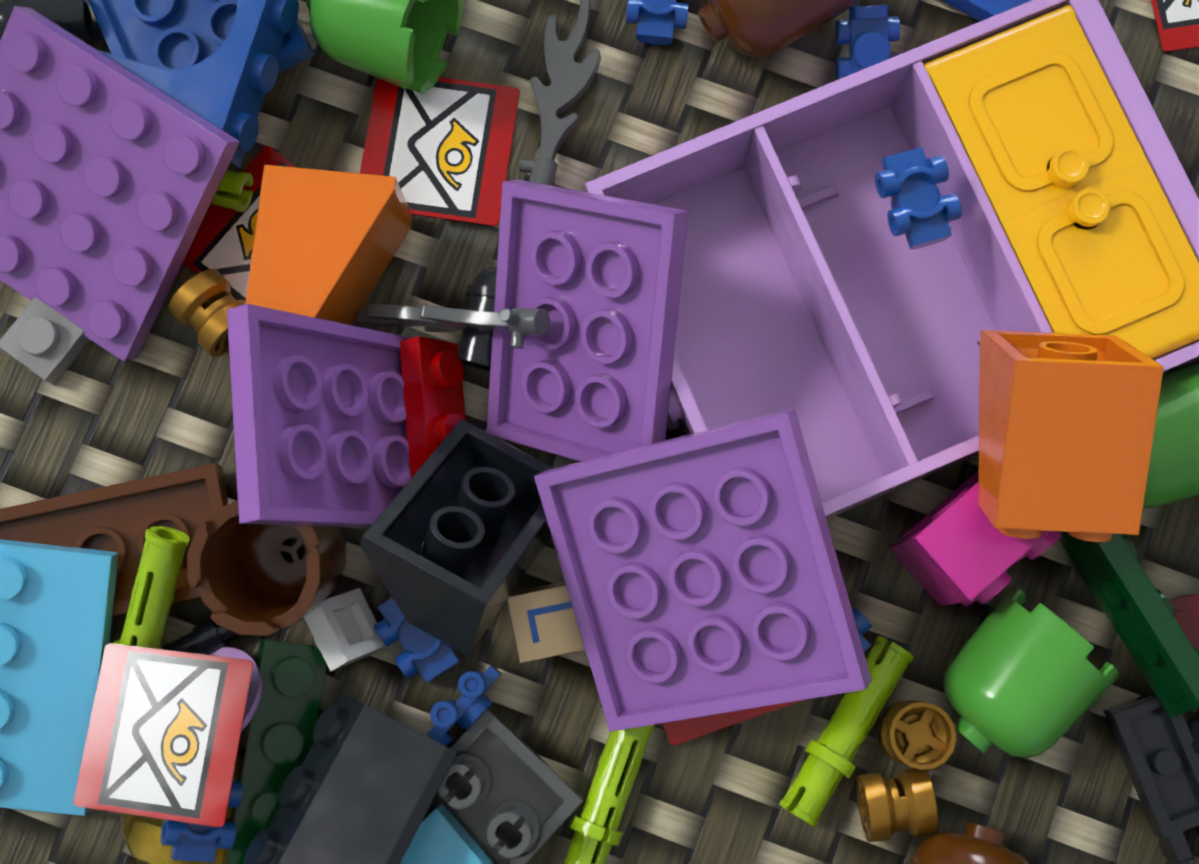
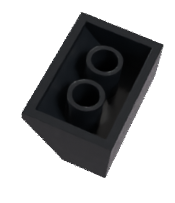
(460, 535)
(355, 792)

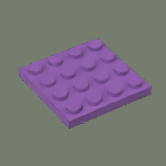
(96, 182)
(704, 574)

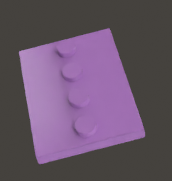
(612, 299)
(315, 419)

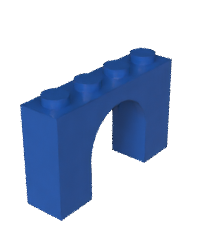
(233, 79)

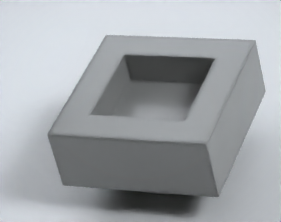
(44, 341)

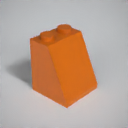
(324, 240)
(1064, 433)

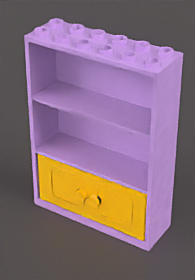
(818, 308)

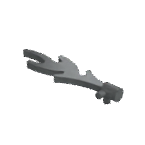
(567, 86)
(443, 319)

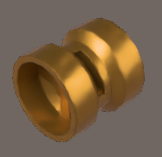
(204, 306)
(929, 738)
(896, 804)

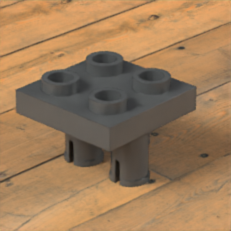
(504, 792)

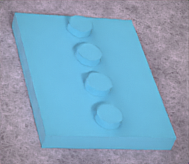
(51, 657)

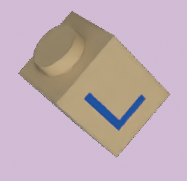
(544, 622)

